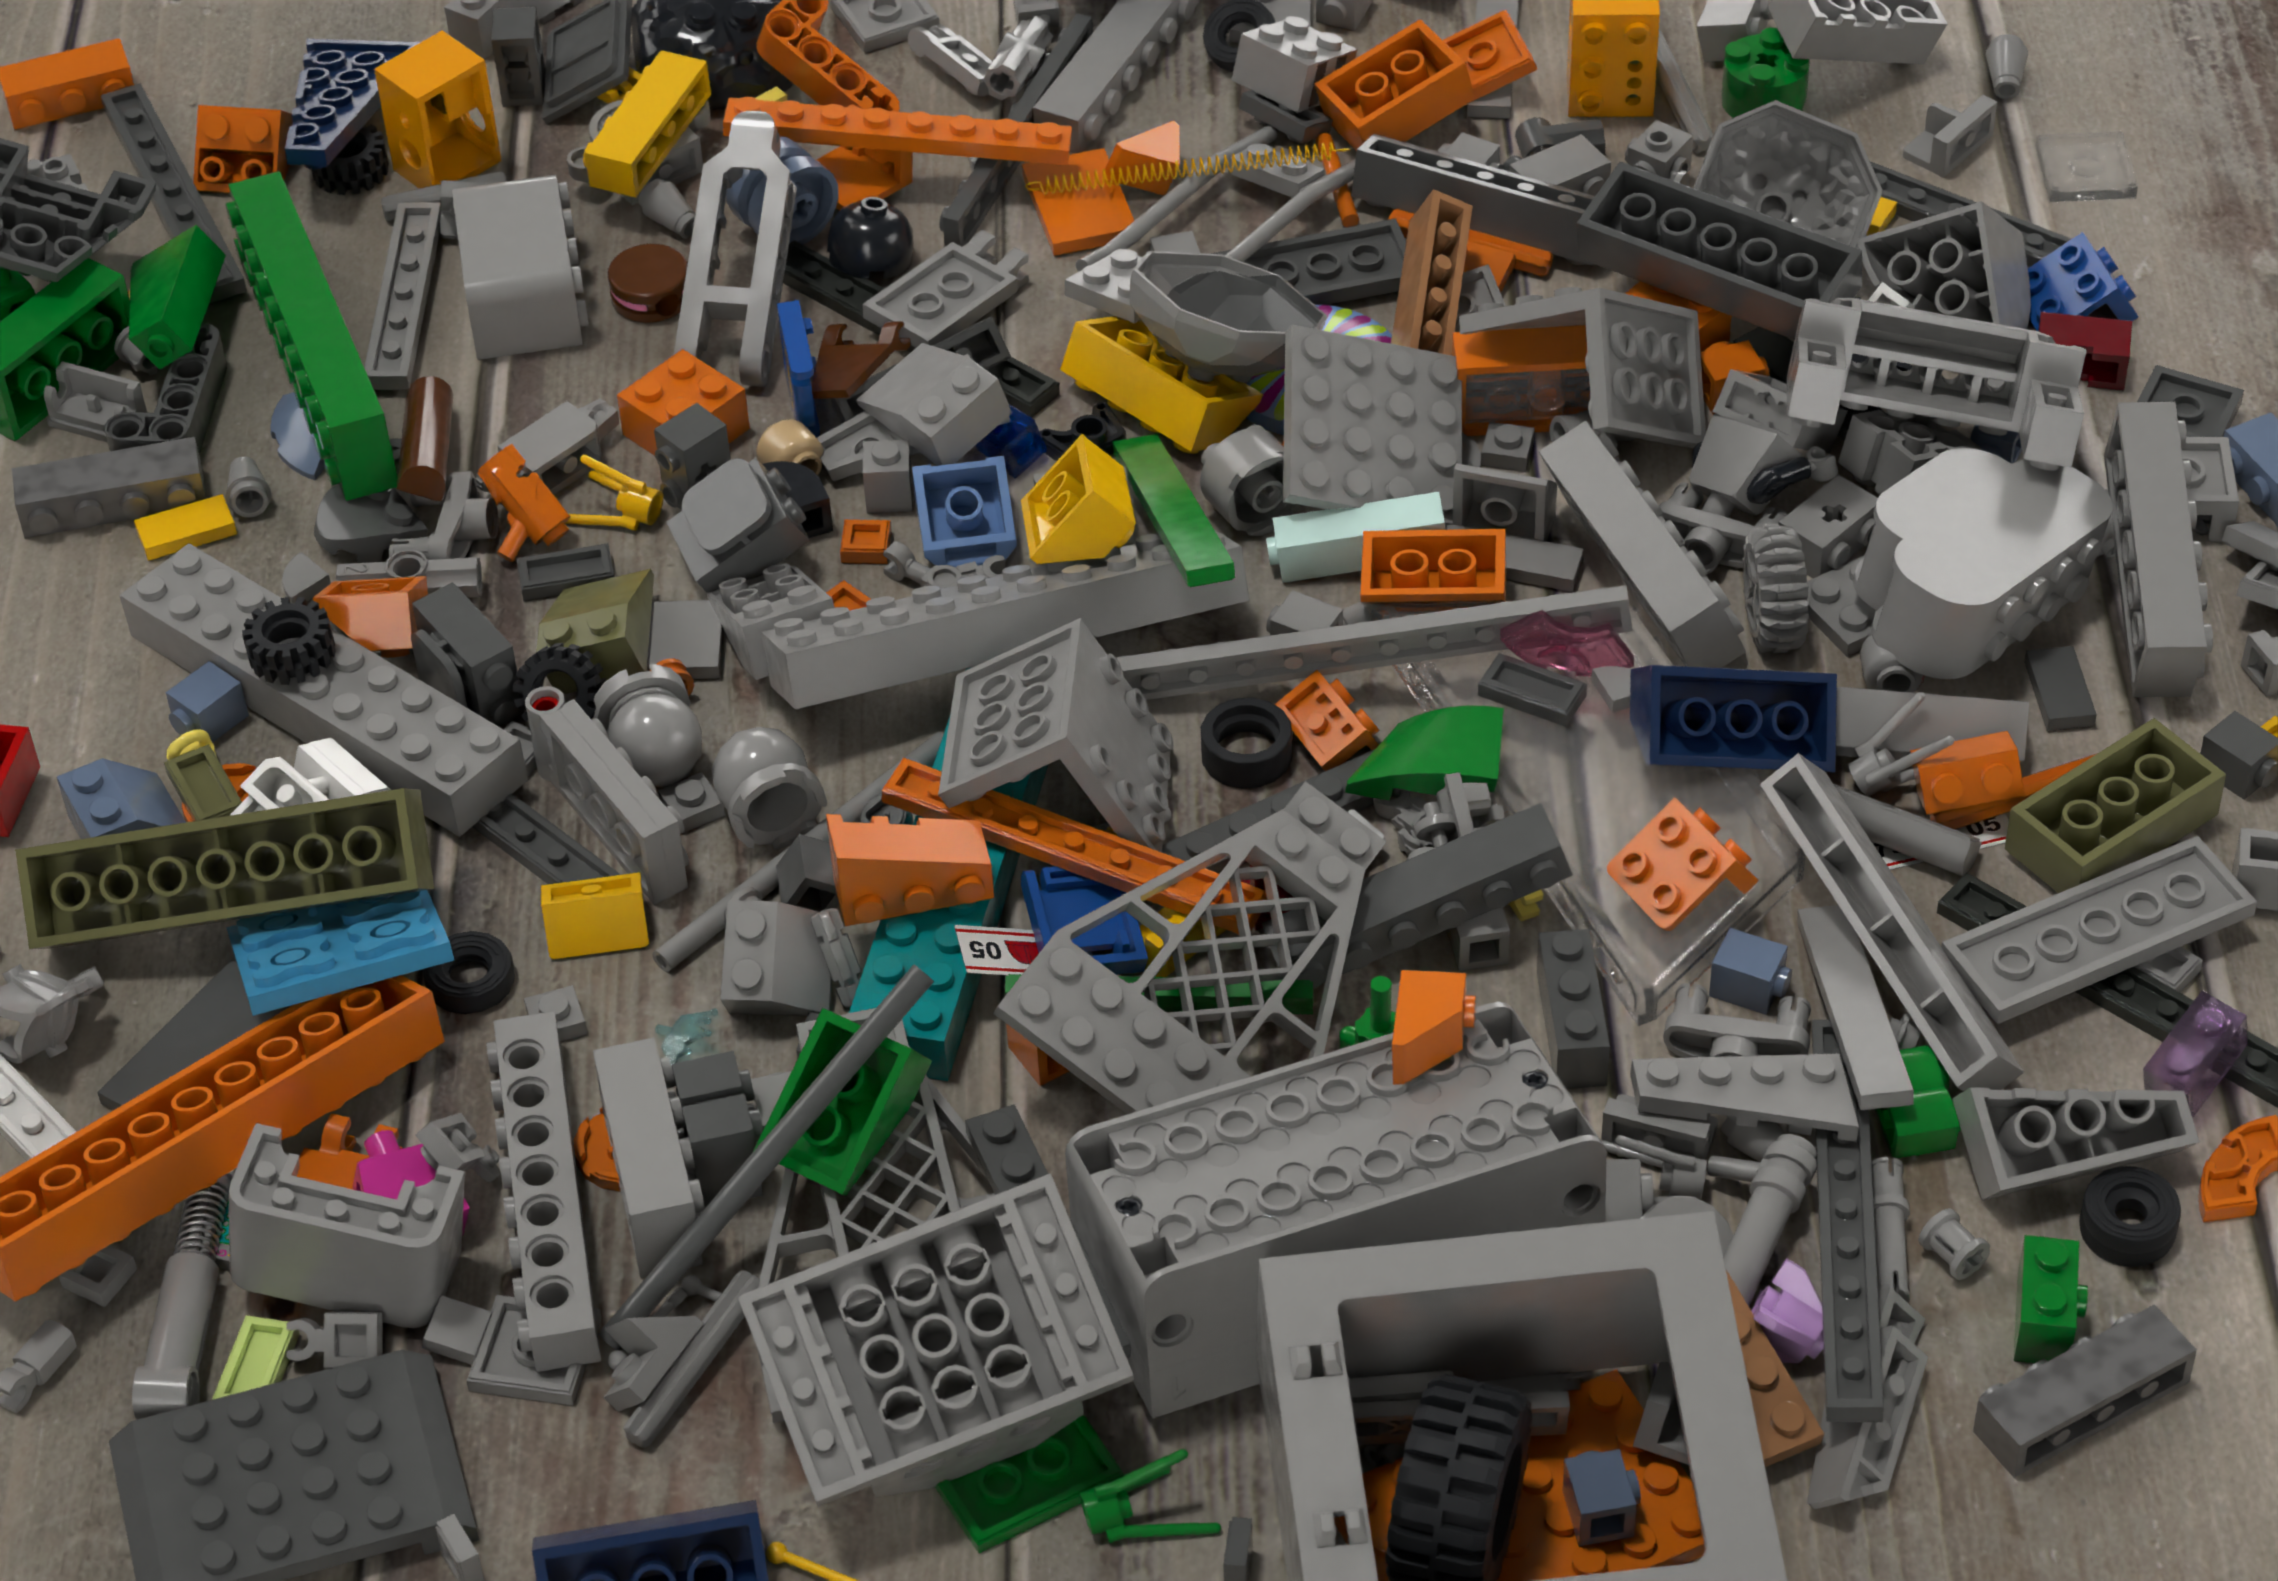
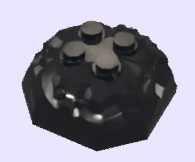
(711, 31)

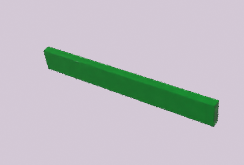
(1174, 511)

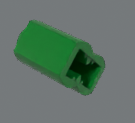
(1932, 1119)

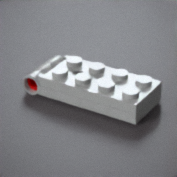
(608, 792)

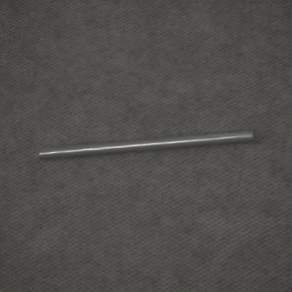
(772, 1149)

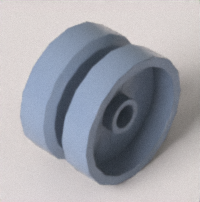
(814, 196)

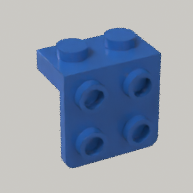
(2078, 282)

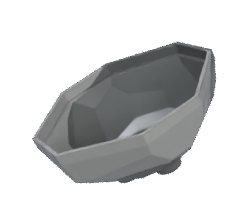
(1218, 312)

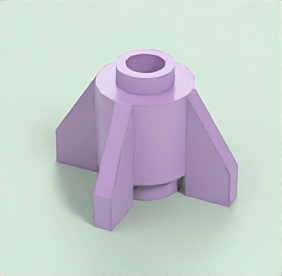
(1791, 1316)

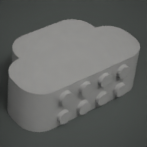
(1977, 557)

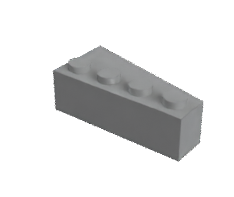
(1859, 29)

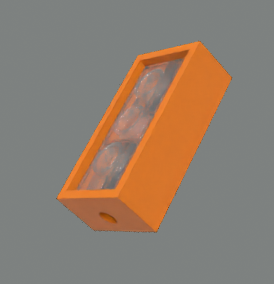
(1521, 376)

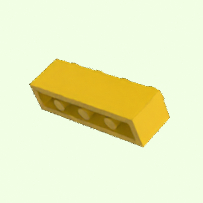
(647, 124)

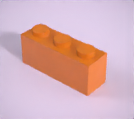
(63, 83)

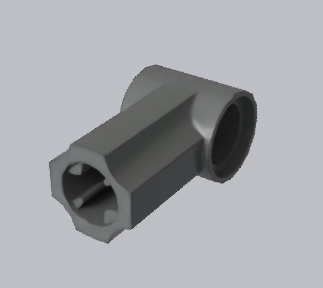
(1538, 134)

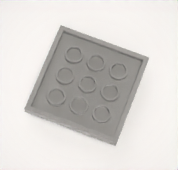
(1368, 421)

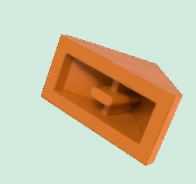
(1149, 147)

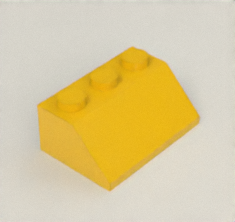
(1078, 507)

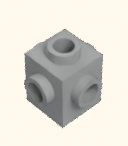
(1661, 150)

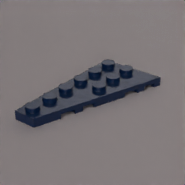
(335, 96)

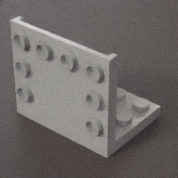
(1638, 358)
(1066, 704)

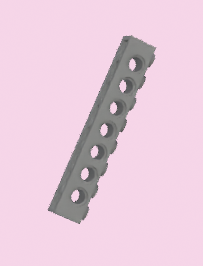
(545, 1193)

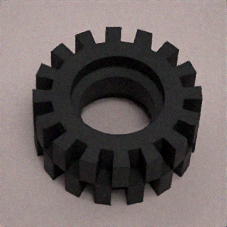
(356, 165)
(293, 658)
(564, 660)

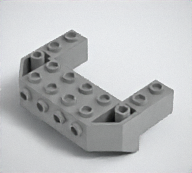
(2035, 400)

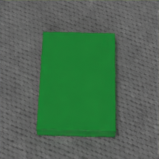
(1029, 1486)

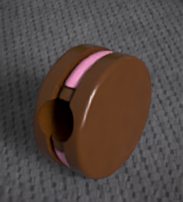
(647, 282)

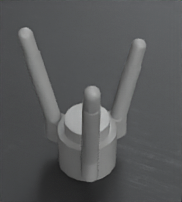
(1880, 770)
(1679, 1173)

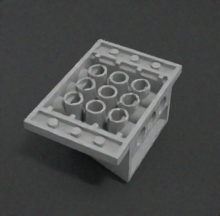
(937, 1346)

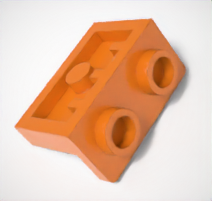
(1325, 721)

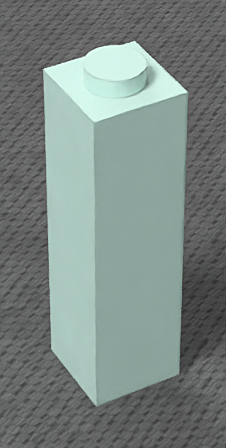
(1332, 539)

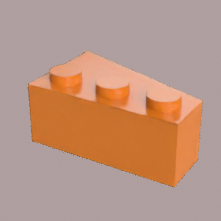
(907, 868)

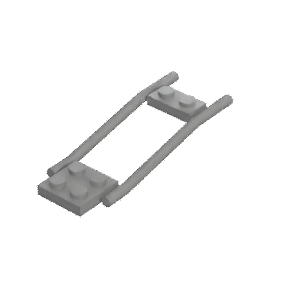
(1106, 272)

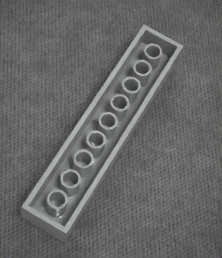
(982, 619)
(374, 710)

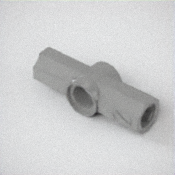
(1018, 58)
(463, 572)

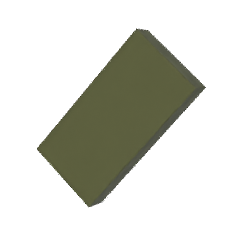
(202, 784)

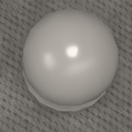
(651, 722)
(767, 787)

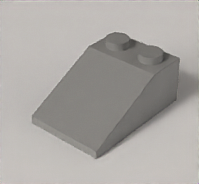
(938, 402)

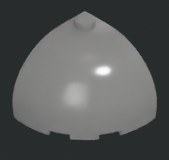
(1955, 265)

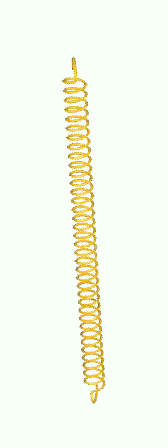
(1201, 166)

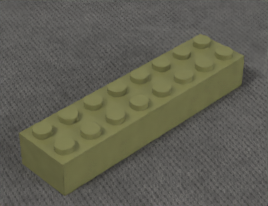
(225, 868)

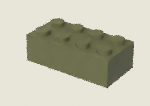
(2115, 808)

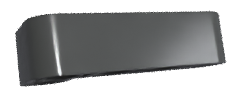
(184, 401)

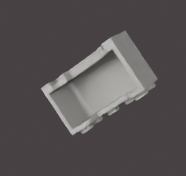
(519, 267)
(340, 1243)

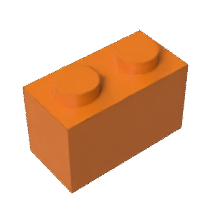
(1969, 773)

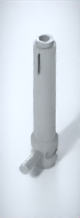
(1776, 1193)

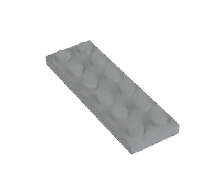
(2098, 929)

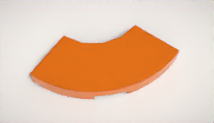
(2237, 1168)

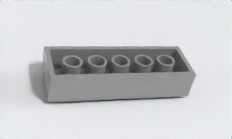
(1644, 548)
(2157, 550)

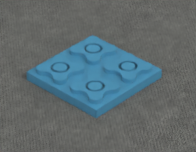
(336, 948)

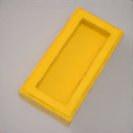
(191, 523)

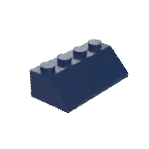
(1733, 716)
(682, 1546)

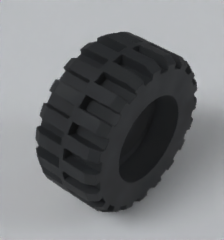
(1459, 1482)

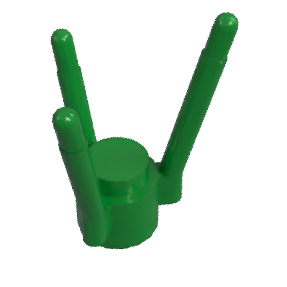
(1109, 1505)

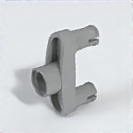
(460, 522)
(1710, 535)
(1696, 1034)

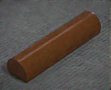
(426, 438)

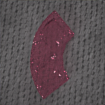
(1556, 645)

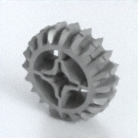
(1775, 588)

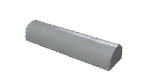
(1912, 833)

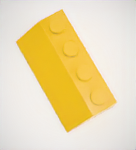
(1139, 378)

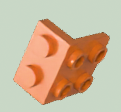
(867, 172)
(1678, 864)

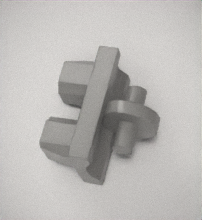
(1453, 812)

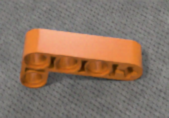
(815, 65)

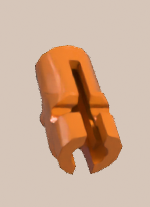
(527, 499)

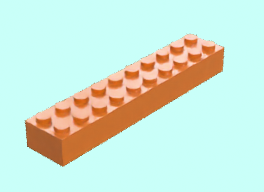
(199, 1122)

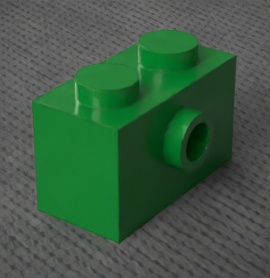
(2047, 1298)

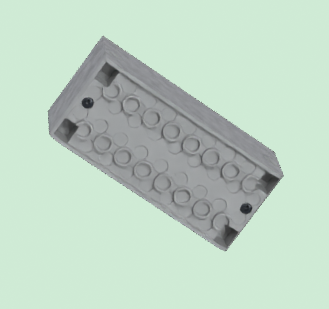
(1313, 1163)

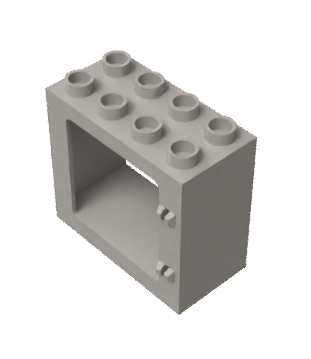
(1505, 1312)

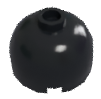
(870, 238)

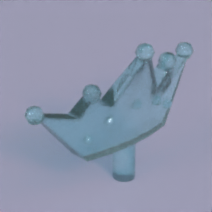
(683, 1033)

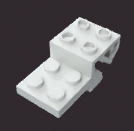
(319, 774)

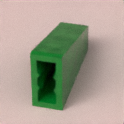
(172, 295)

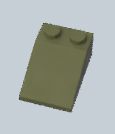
(607, 620)

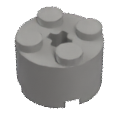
(1246, 480)

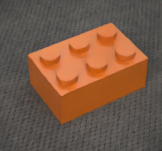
(1396, 87)

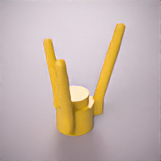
(634, 499)

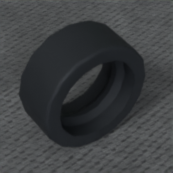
(1246, 769)

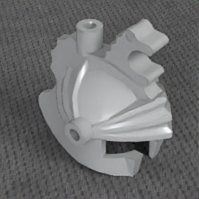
(44, 1008)

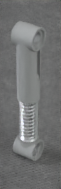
(183, 1308)

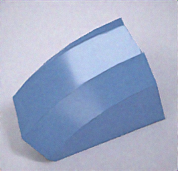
(964, 511)

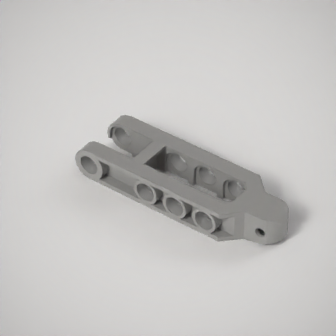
(751, 146)

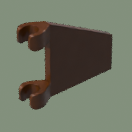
(846, 366)

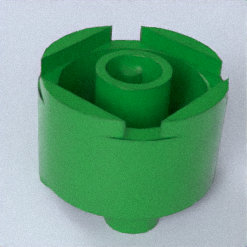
(1760, 72)

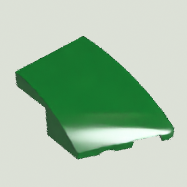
(1429, 747)

